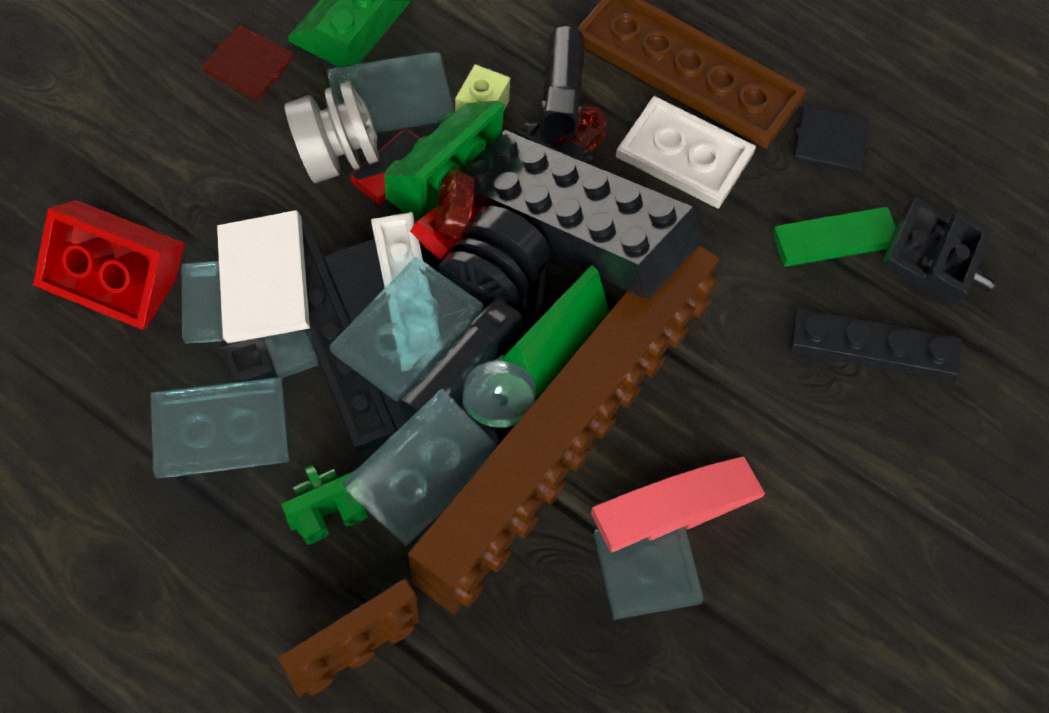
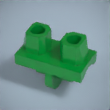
(318, 498)

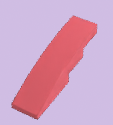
(676, 503)

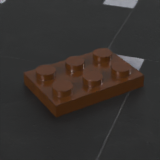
(351, 639)

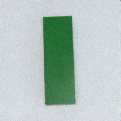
(834, 236)

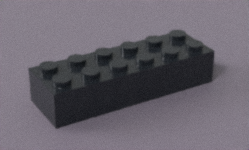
(588, 213)

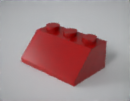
(106, 262)

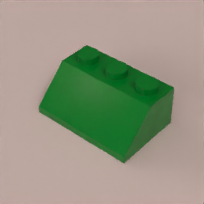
(345, 29)
(459, 139)
(561, 331)

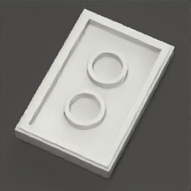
(685, 151)
(262, 277)

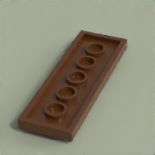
(692, 68)

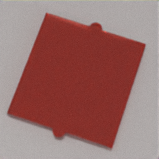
(248, 62)

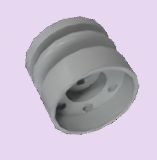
(332, 132)

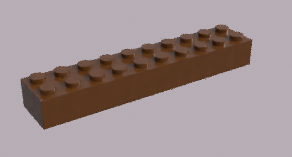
(556, 436)

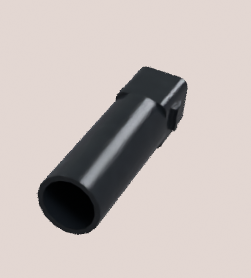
(563, 83)
(480, 343)

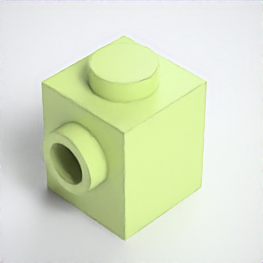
(483, 86)

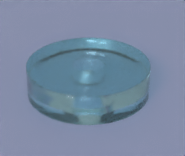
(498, 378)

